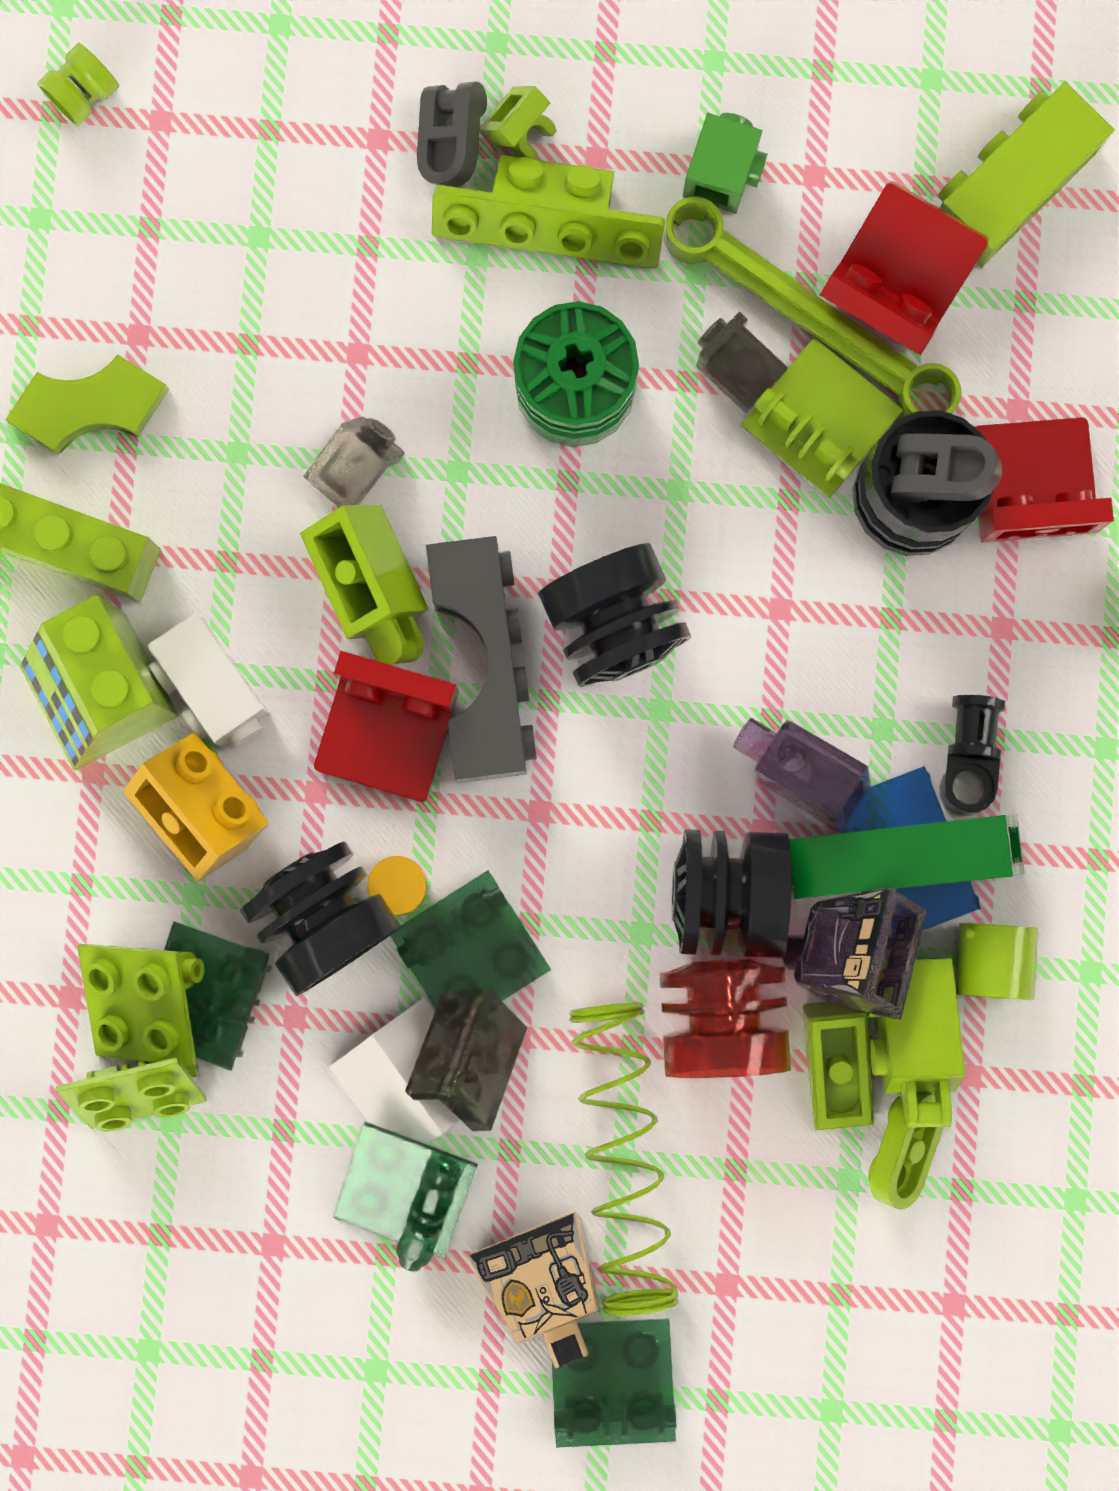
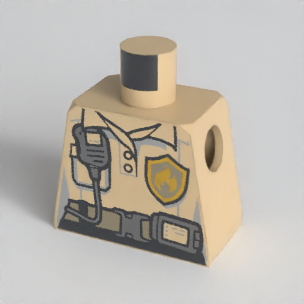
(542, 1285)

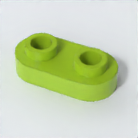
(903, 1158)

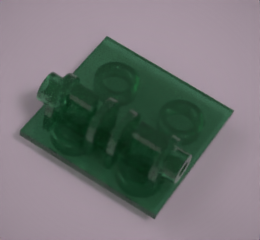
(470, 943)
(225, 995)
(405, 1193)
(619, 1389)

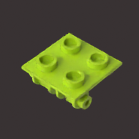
(821, 417)
(139, 1001)
(115, 1097)

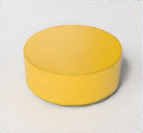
(399, 883)

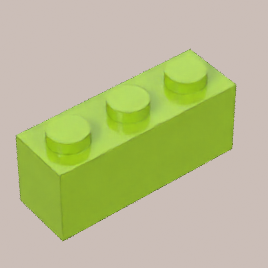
(1027, 167)
(75, 544)

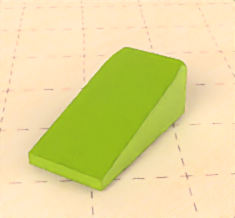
(838, 1065)

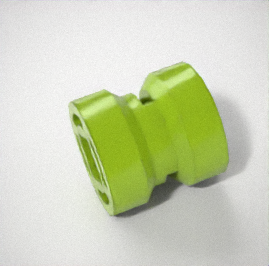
(87, 74)

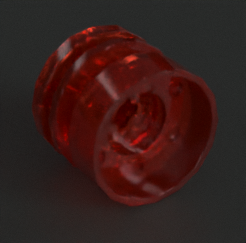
(724, 1021)

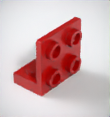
(905, 267)
(1044, 482)
(385, 727)

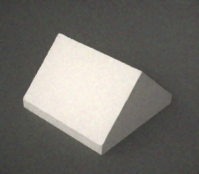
(380, 1070)

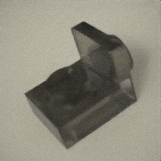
(738, 361)
(354, 461)

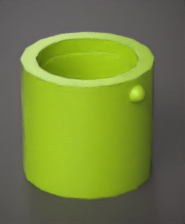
(997, 961)

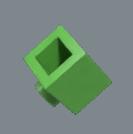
(725, 161)

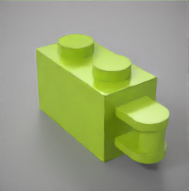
(368, 581)
(923, 1047)

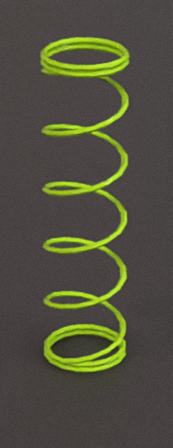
(657, 1299)

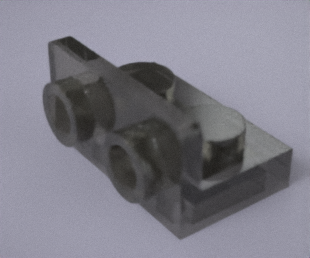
(468, 1056)

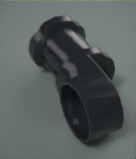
(973, 750)

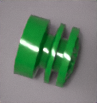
(553, 399)

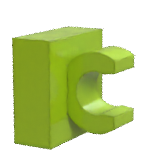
(514, 117)

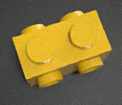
(195, 806)

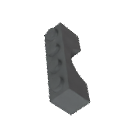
(469, 585)

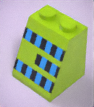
(94, 681)

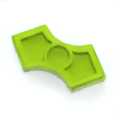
(62, 410)

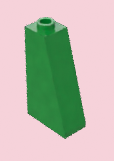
(906, 856)

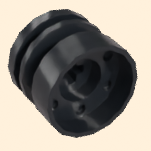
(910, 526)
(614, 614)
(733, 893)
(319, 917)

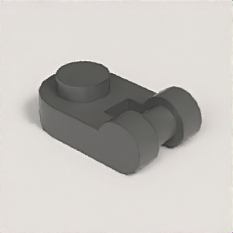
(450, 152)
(964, 470)

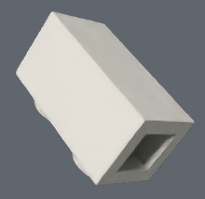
(209, 681)

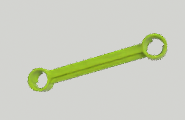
(805, 307)

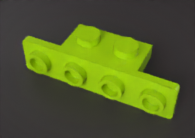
(550, 212)

